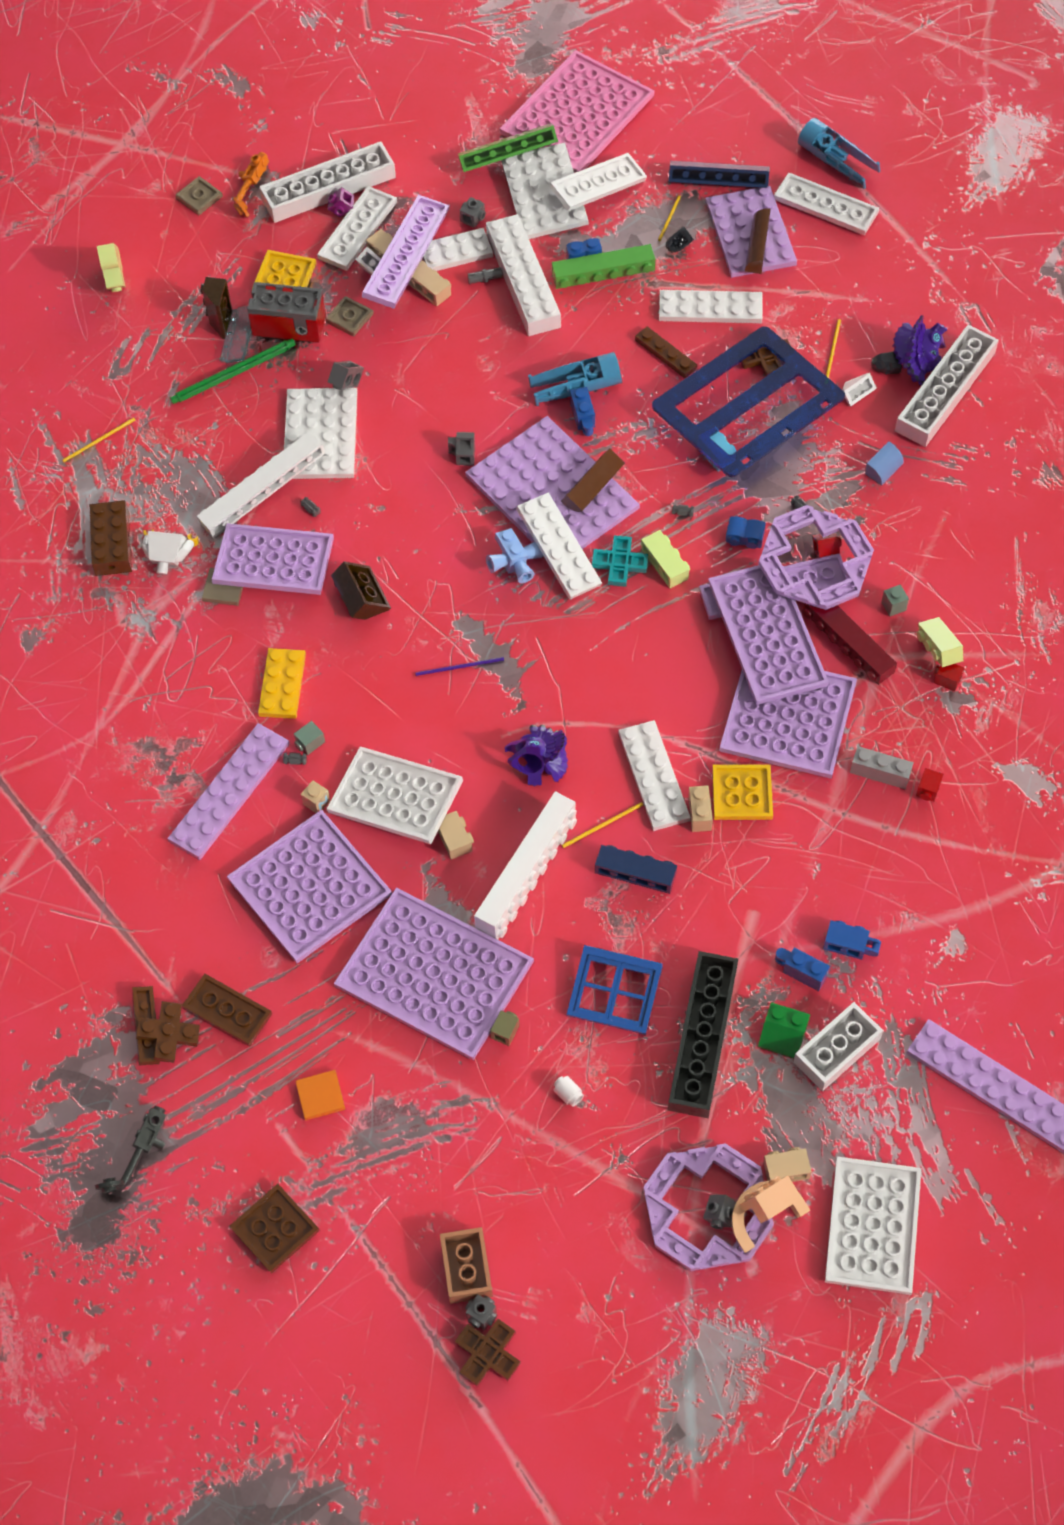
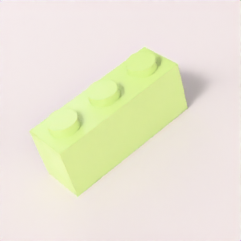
(665, 559)
(940, 642)

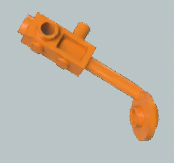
(250, 177)

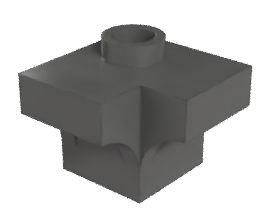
(463, 448)

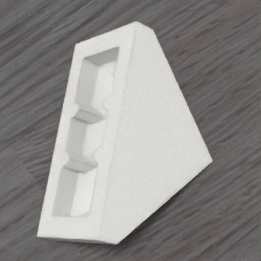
(858, 388)

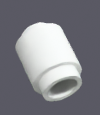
(568, 1091)

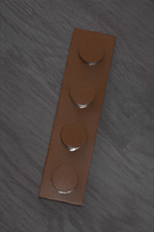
(666, 352)
(144, 1007)

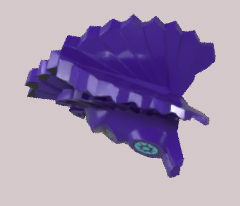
(919, 348)
(542, 751)

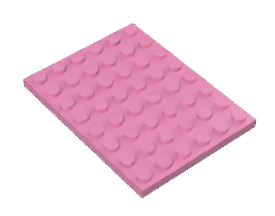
(584, 104)

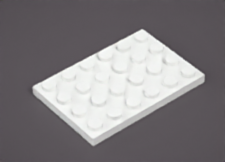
(533, 200)
(332, 419)
(395, 795)
(873, 1225)

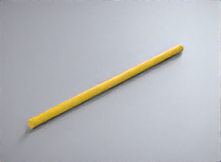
(833, 348)
(98, 440)
(602, 825)

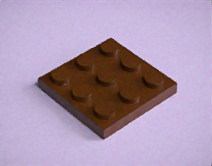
(274, 1228)

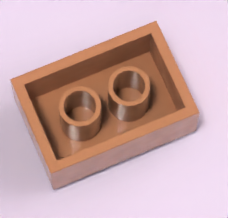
(466, 1265)

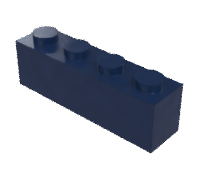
(636, 868)

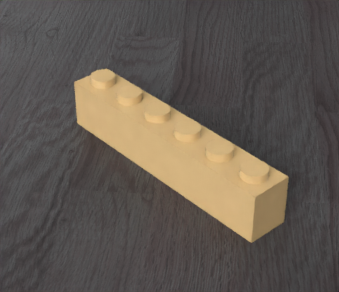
(424, 279)

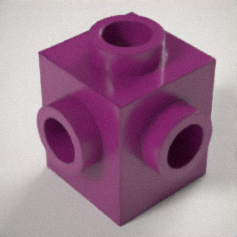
(340, 202)

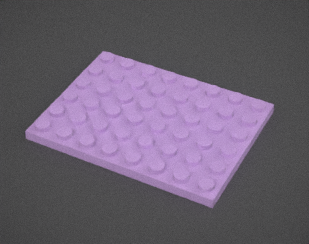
(551, 462)
(434, 973)

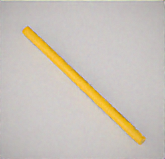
(669, 218)

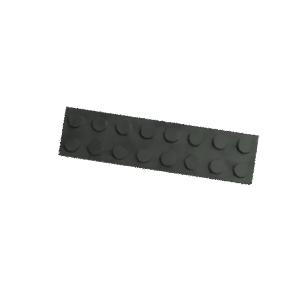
(703, 1035)

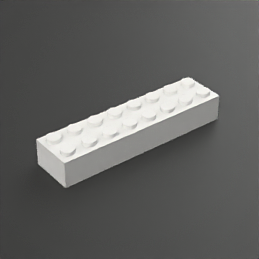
(314, 185)
(523, 275)
(946, 385)
(526, 866)

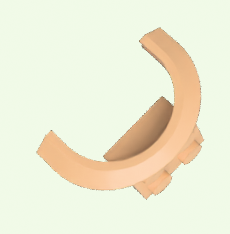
(766, 1201)

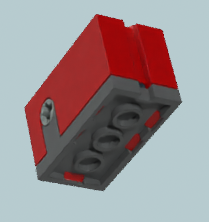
(286, 312)

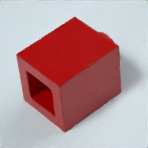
(826, 545)
(948, 676)
(929, 785)

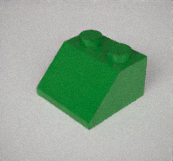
(783, 1030)

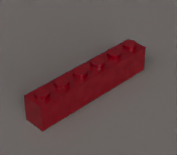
(852, 641)

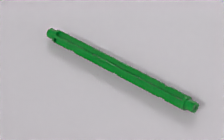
(232, 371)

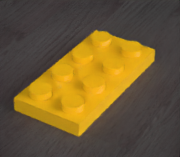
(282, 683)

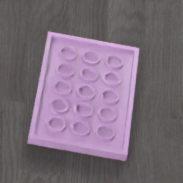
(732, 222)
(273, 559)

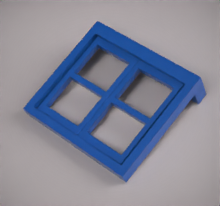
(622, 962)

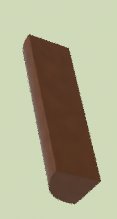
(757, 241)
(593, 481)

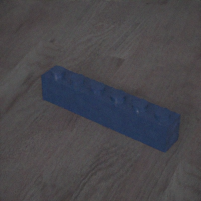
(719, 174)

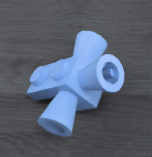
(513, 556)

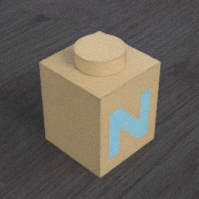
(315, 797)

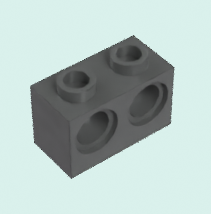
(345, 375)

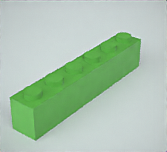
(507, 147)
(603, 266)

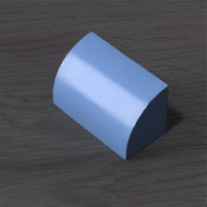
(884, 463)

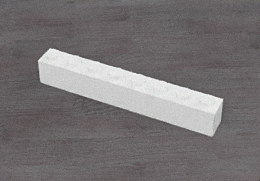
(261, 484)

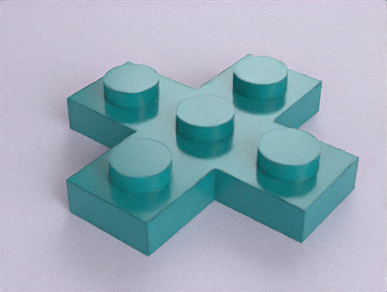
(620, 561)

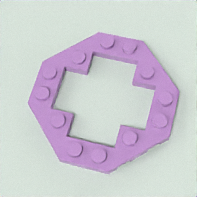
(805, 590)
(662, 1213)

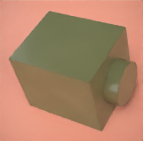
(505, 1027)

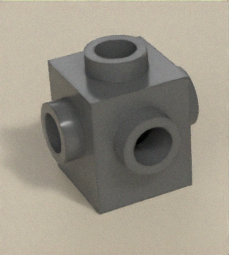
(472, 212)
(719, 1211)
(484, 1318)

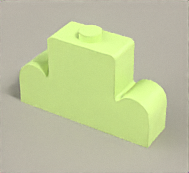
(111, 266)

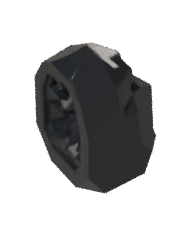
(678, 240)
(886, 363)

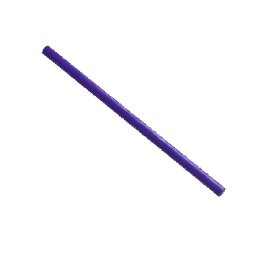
(459, 666)

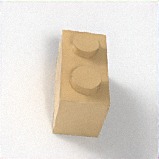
(700, 808)
(454, 835)
(790, 1163)

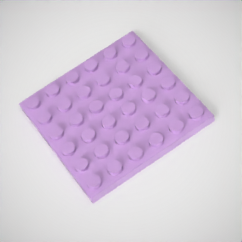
(792, 731)
(309, 886)

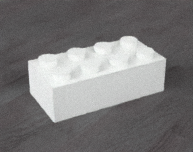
(838, 1046)

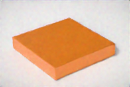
(320, 1095)

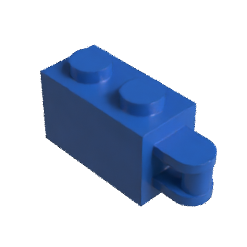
(582, 410)
(850, 940)
(803, 967)

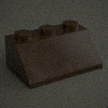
(217, 304)
(360, 590)

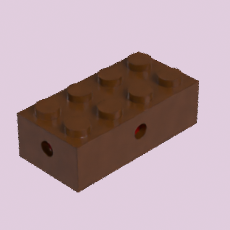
(110, 538)

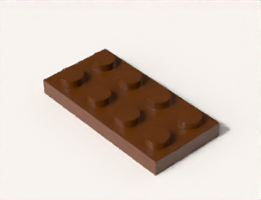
(227, 1009)

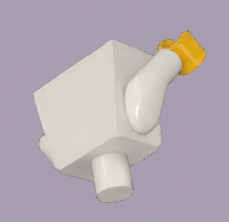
(166, 548)

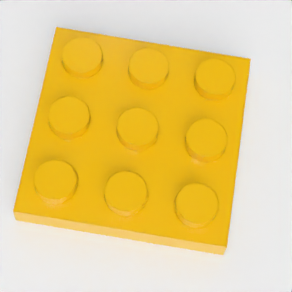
(286, 269)
(742, 792)

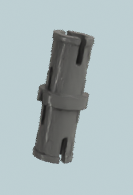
(485, 275)

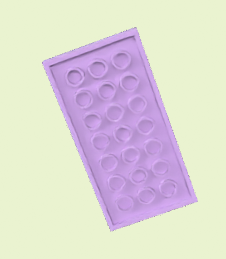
(767, 636)

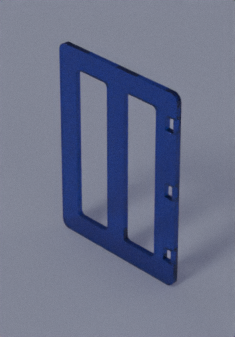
(700, 433)

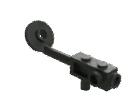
(143, 1142)

